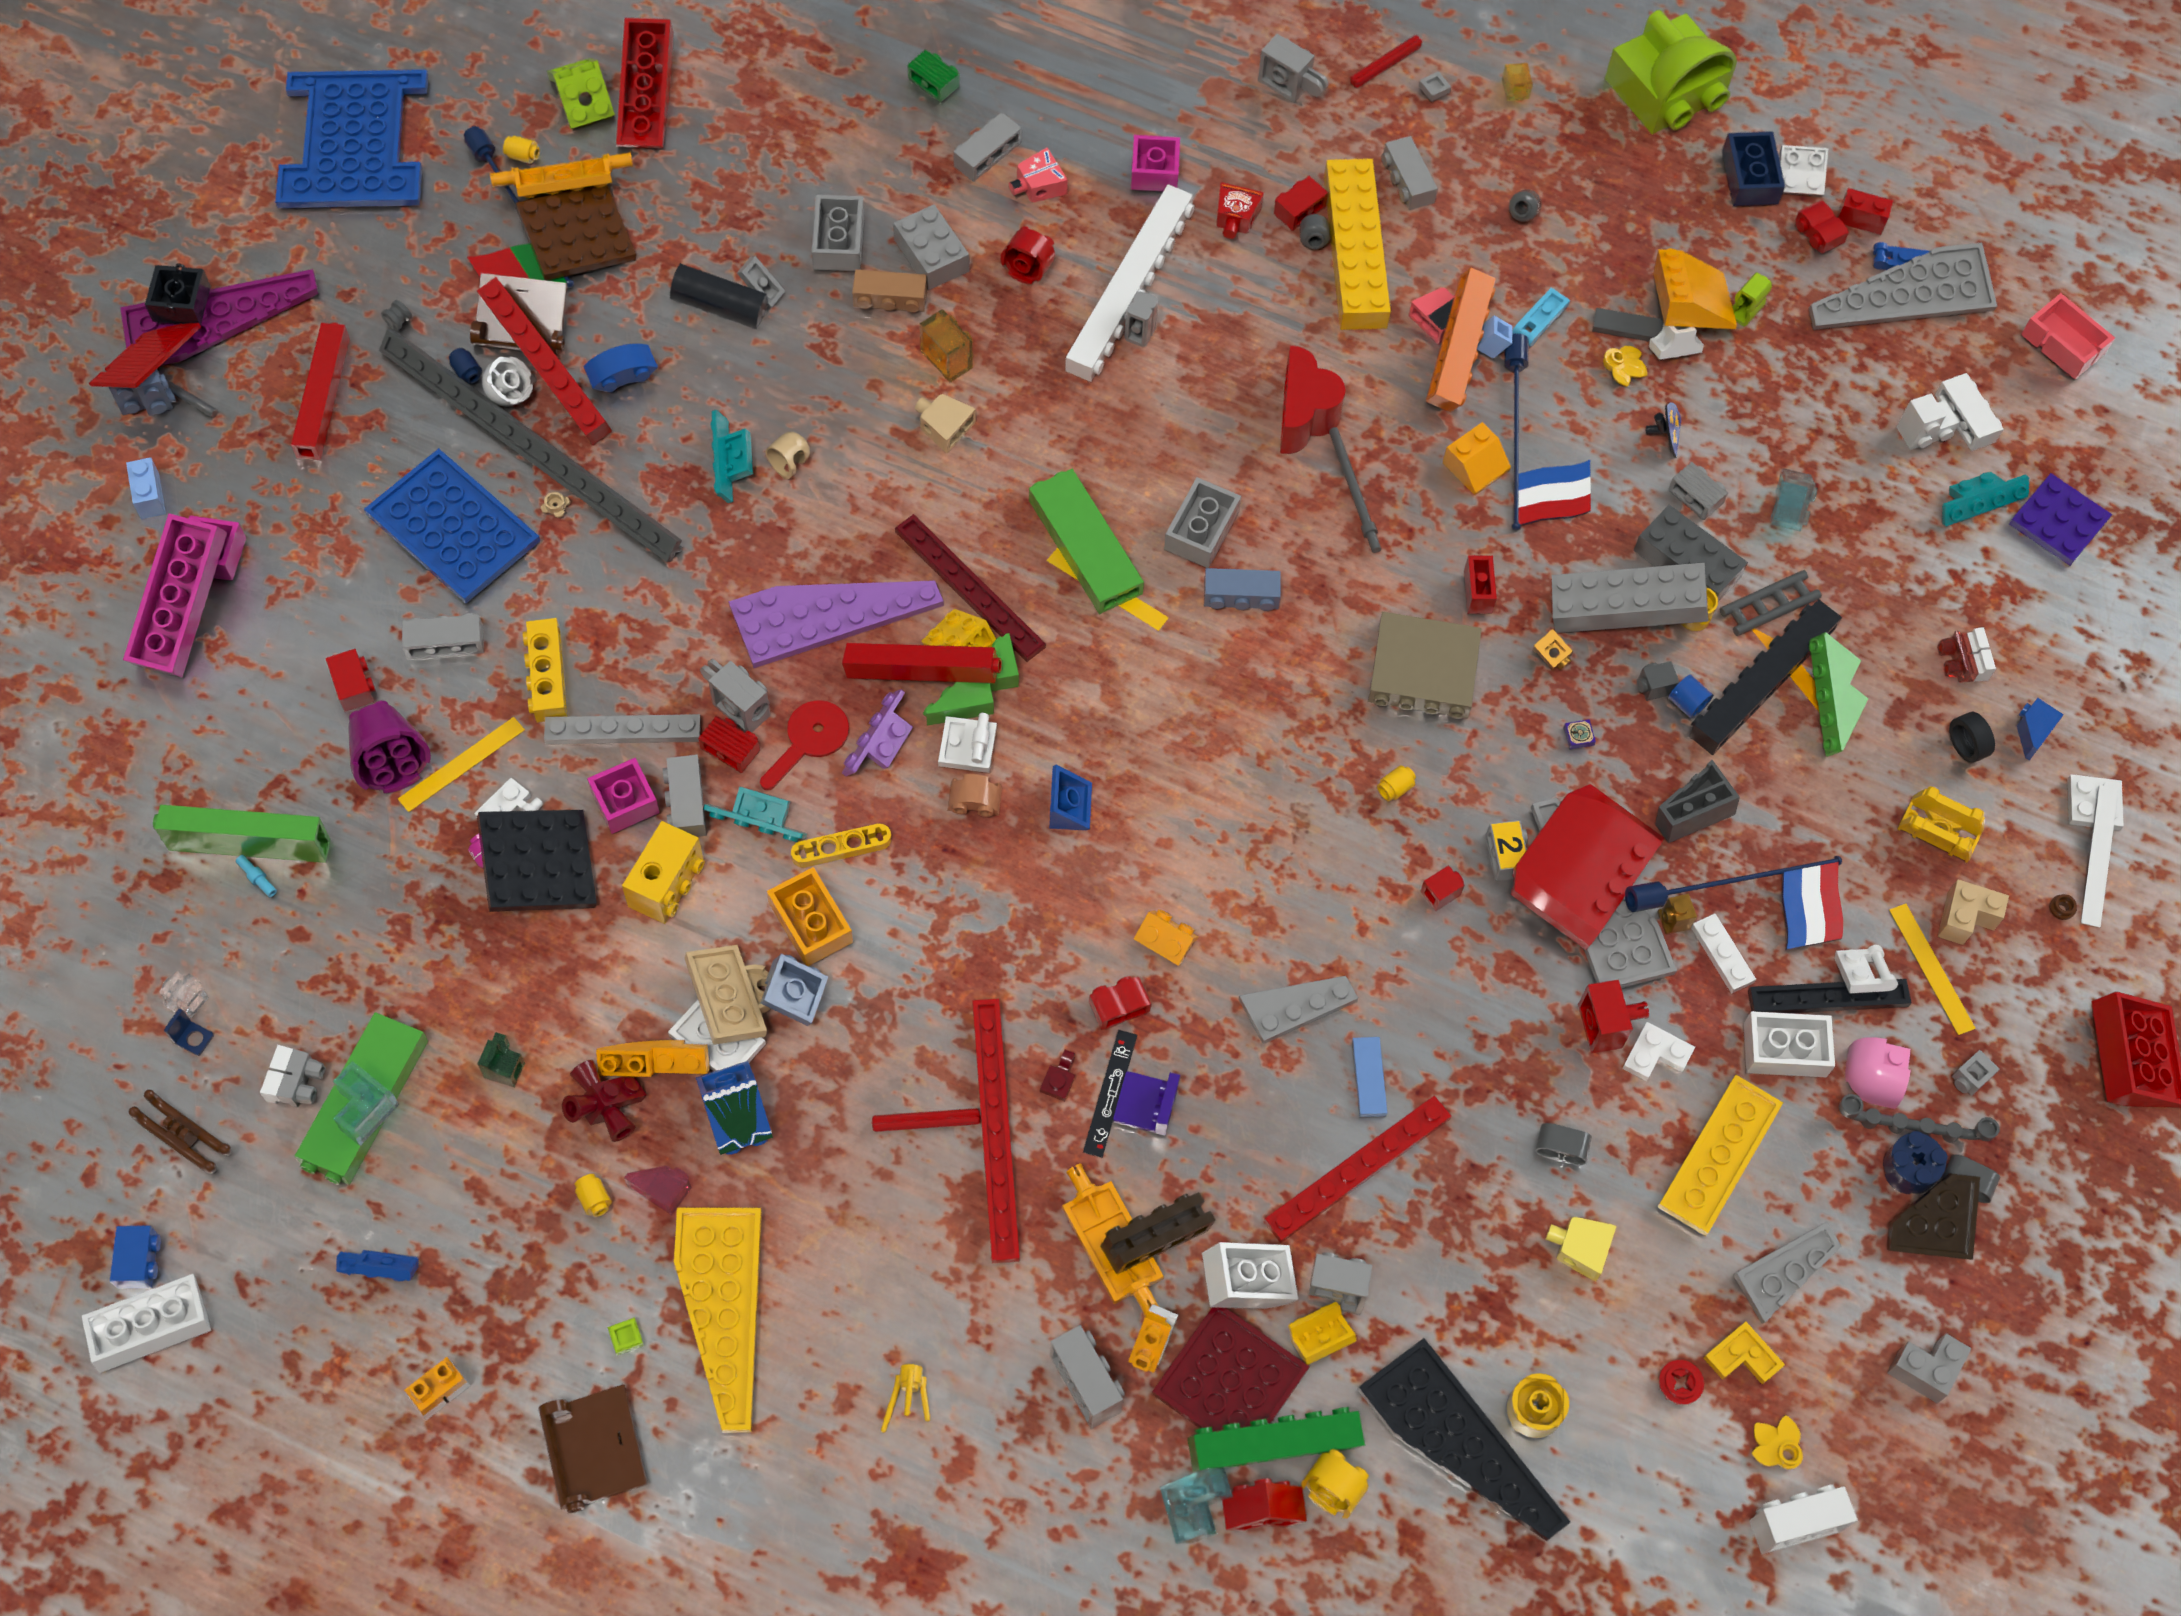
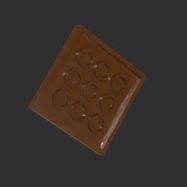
(575, 231)

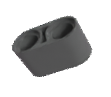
(1563, 1144)
(1988, 1178)

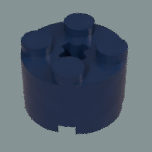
(1928, 1161)

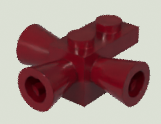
(603, 1100)

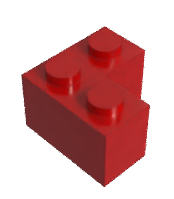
(1264, 1505)

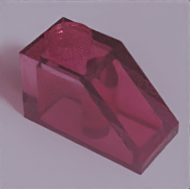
(660, 1186)

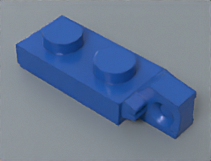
(377, 1264)

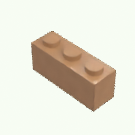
(889, 290)

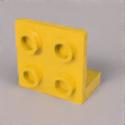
(961, 630)

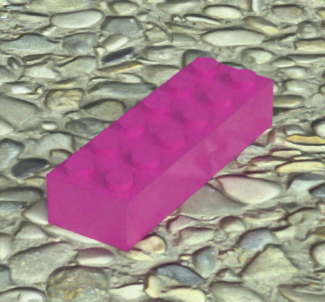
(175, 595)

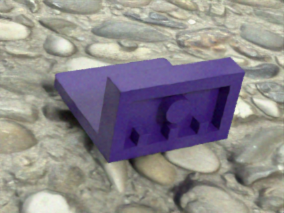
(1146, 1102)

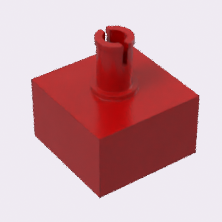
(1607, 1016)

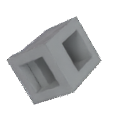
(1974, 1073)

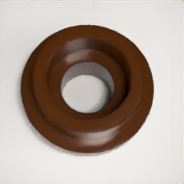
(2066, 901)

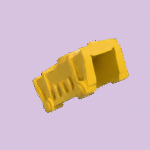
(1947, 814)

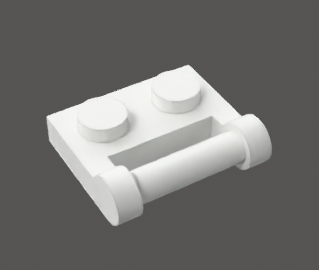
(1857, 972)

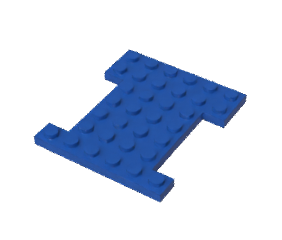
(352, 141)

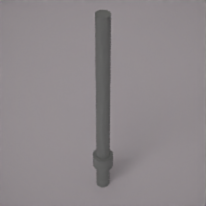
(1368, 527)

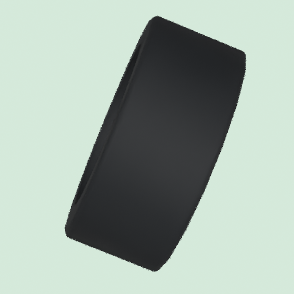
(1972, 737)

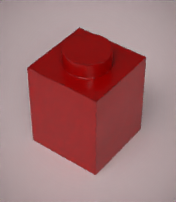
(1442, 887)

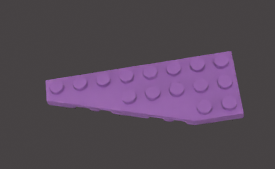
(804, 617)

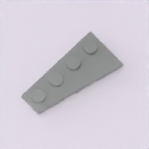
(1292, 1007)
(1779, 1274)

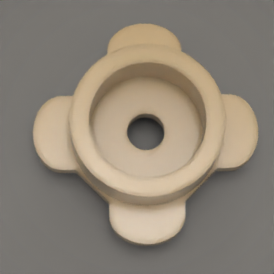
(555, 498)

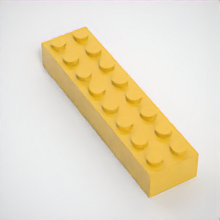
(1356, 244)

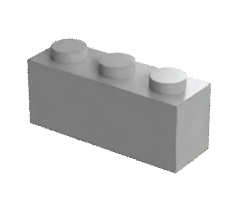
(987, 146)
(1409, 173)
(442, 636)
(685, 794)

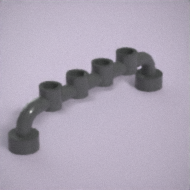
(1852, 1106)

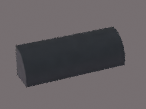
(718, 296)

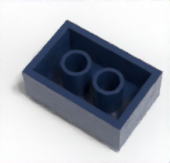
(1753, 168)

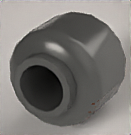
(1519, 200)
(1314, 231)

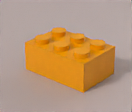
(810, 916)

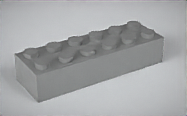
(1629, 598)

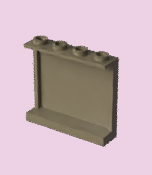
(1425, 665)

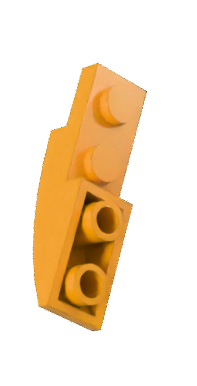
(652, 1057)

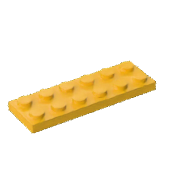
(1720, 1155)

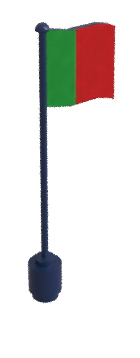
(515, 260)

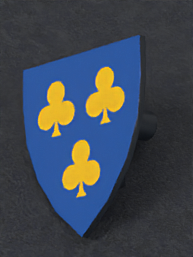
(1669, 426)

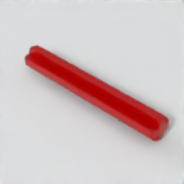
(1386, 61)
(925, 1119)

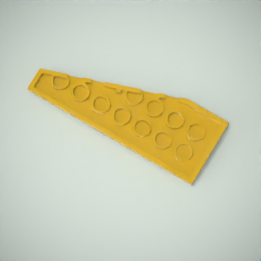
(719, 1281)

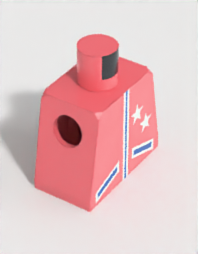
(1039, 178)

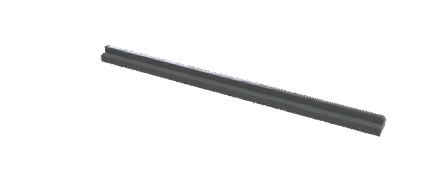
(531, 446)

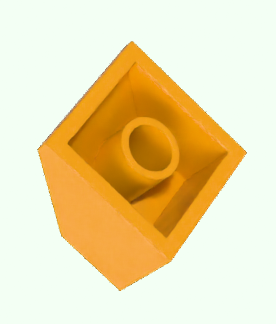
(1477, 458)

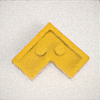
(1747, 1348)

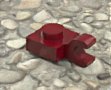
(1059, 1080)

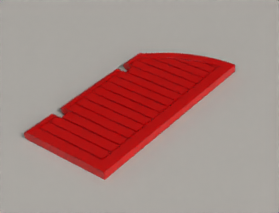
(145, 356)

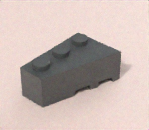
(1698, 804)

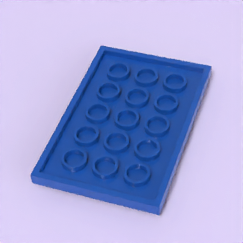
(452, 525)

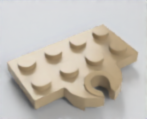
(728, 993)

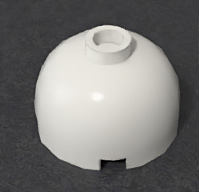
(507, 381)

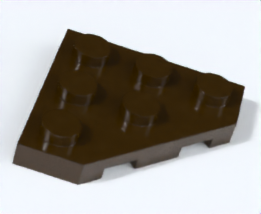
(1940, 1220)

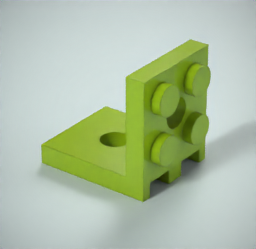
(579, 78)

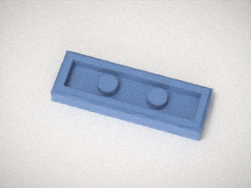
(1369, 1077)

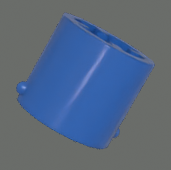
(1690, 696)

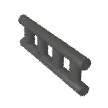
(1776, 590)

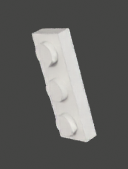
(1723, 953)

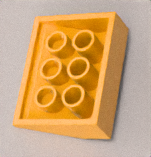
(1692, 292)

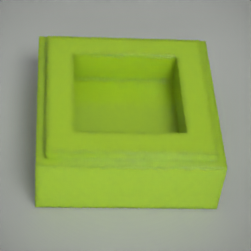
(625, 1336)

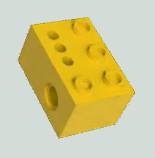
(663, 872)

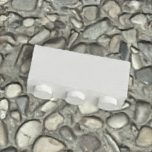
(1976, 420)

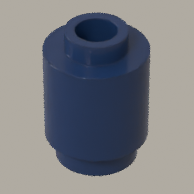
(465, 365)

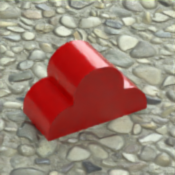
(1310, 400)

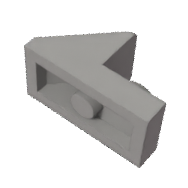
(760, 279)

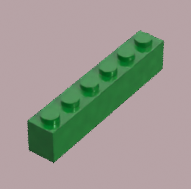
(1275, 1441)

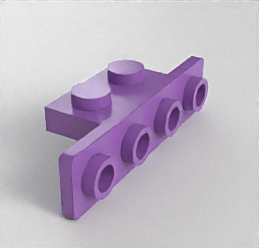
(882, 738)

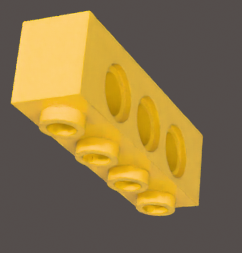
(548, 634)

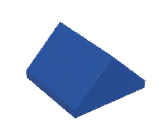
(1069, 800)

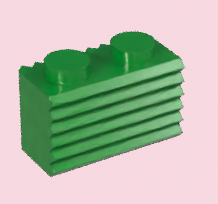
(933, 75)

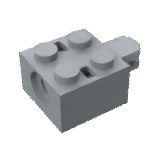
(1289, 69)
(737, 694)

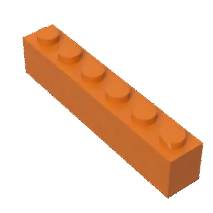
(1461, 340)

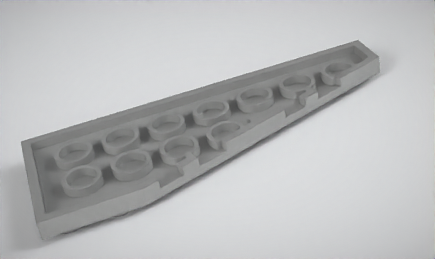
(1930, 285)
(1630, 942)

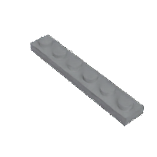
(622, 729)

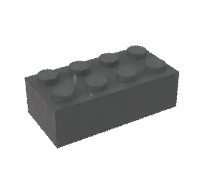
(1678, 541)

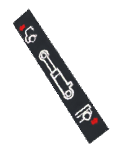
(1110, 1093)

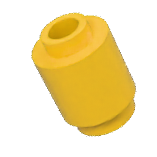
(521, 149)
(1396, 783)
(592, 1195)

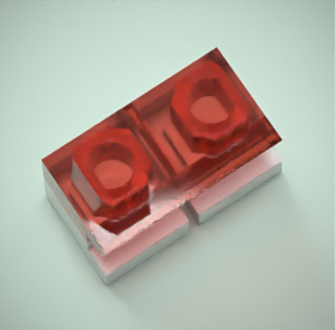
(1970, 656)

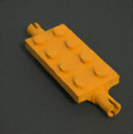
(563, 176)
(1091, 1216)

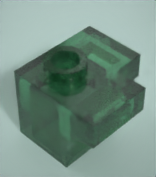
(499, 1062)

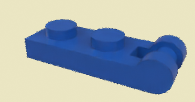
(1897, 255)

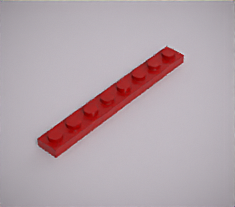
(1357, 1169)

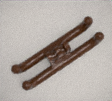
(181, 1132)

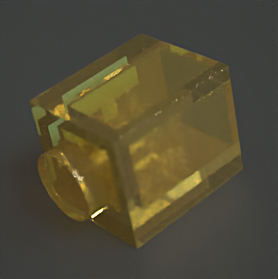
(1517, 81)

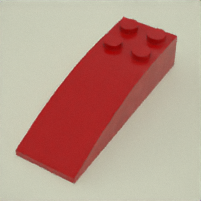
(644, 82)

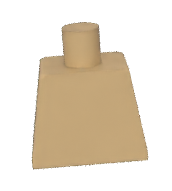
(945, 420)

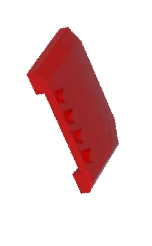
(1583, 863)

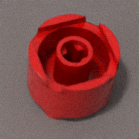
(1028, 255)

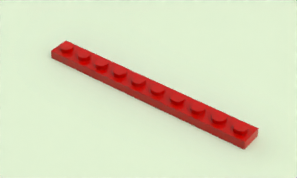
(995, 1131)

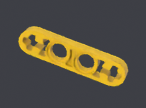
(842, 849)

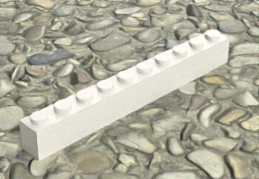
(1133, 275)

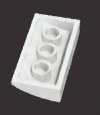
(145, 1323)

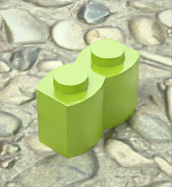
(1751, 298)

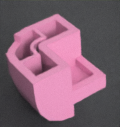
(1878, 1071)

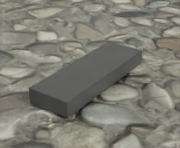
(1626, 324)

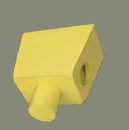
(1583, 1245)

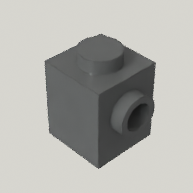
(1657, 680)

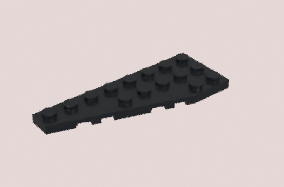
(1442, 1422)

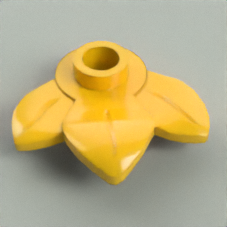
(1625, 364)
(1774, 1441)

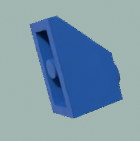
(2036, 725)

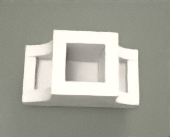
(1675, 342)

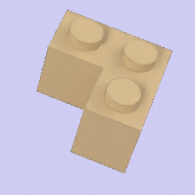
(1970, 906)

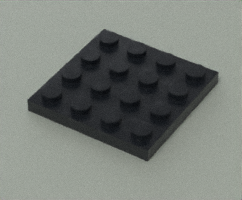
(536, 860)

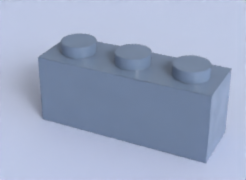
(1242, 589)

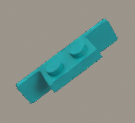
(731, 455)
(1982, 495)
(760, 810)

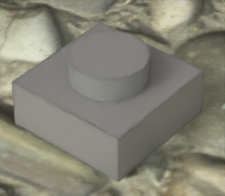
(1434, 86)

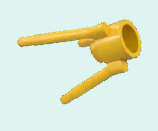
(909, 1381)

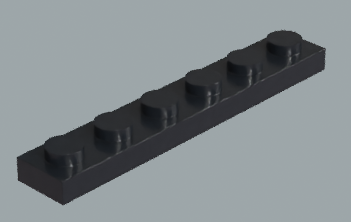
(1824, 997)

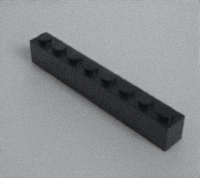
(1763, 678)

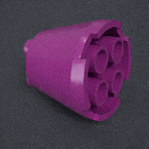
(385, 749)

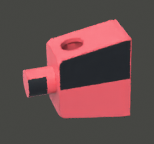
(1432, 312)

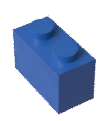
(134, 1257)

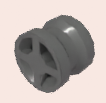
(396, 315)

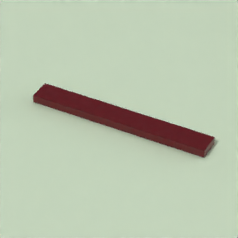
(970, 587)

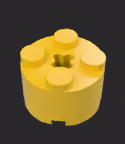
(1550, 1397)
(1336, 1484)

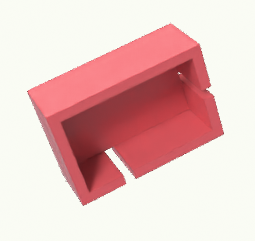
(2068, 336)

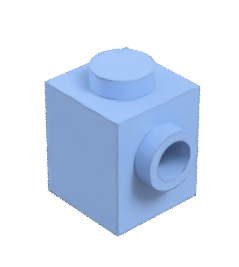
(1496, 337)

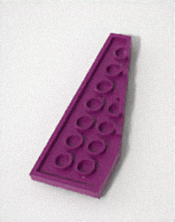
(228, 311)

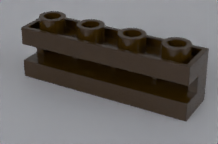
(1157, 1232)

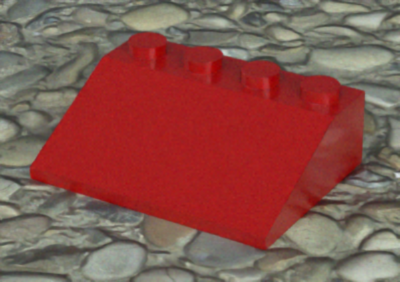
(2138, 1051)

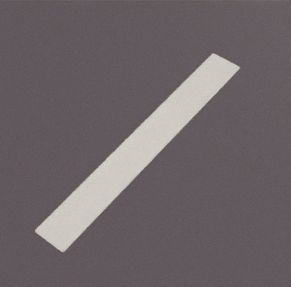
(2099, 856)

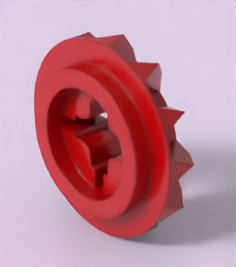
(1679, 1369)

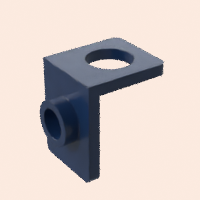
(181, 1027)

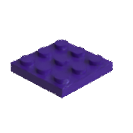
(2060, 519)

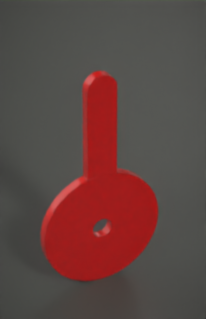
(806, 740)

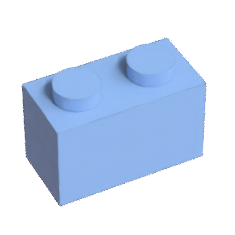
(146, 488)

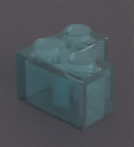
(1794, 494)
(367, 1105)
(1189, 1502)

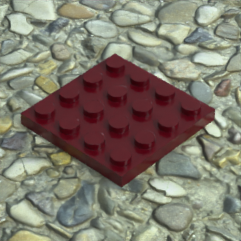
(1229, 1374)

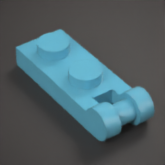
(1542, 315)

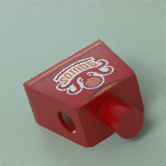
(1237, 209)

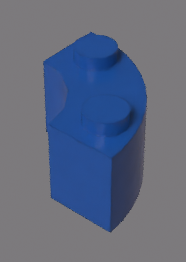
(620, 366)

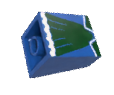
(734, 1108)

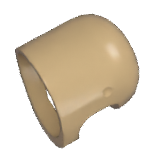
(786, 450)

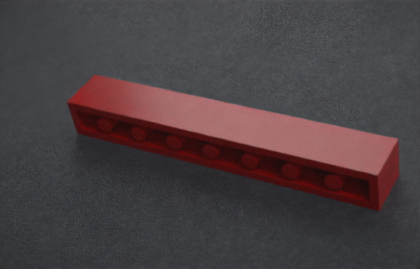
(544, 361)

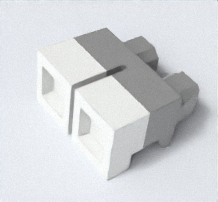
(289, 1077)

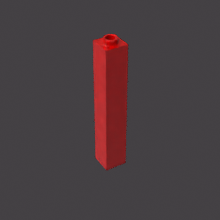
(320, 391)
(921, 662)

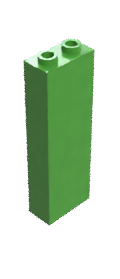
(1085, 541)
(242, 833)
(388, 1054)

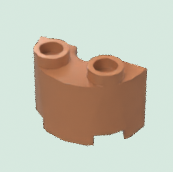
(976, 794)

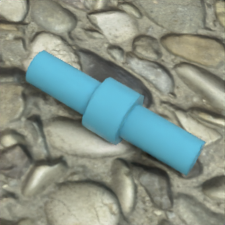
(256, 876)

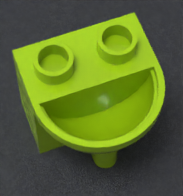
(1671, 72)

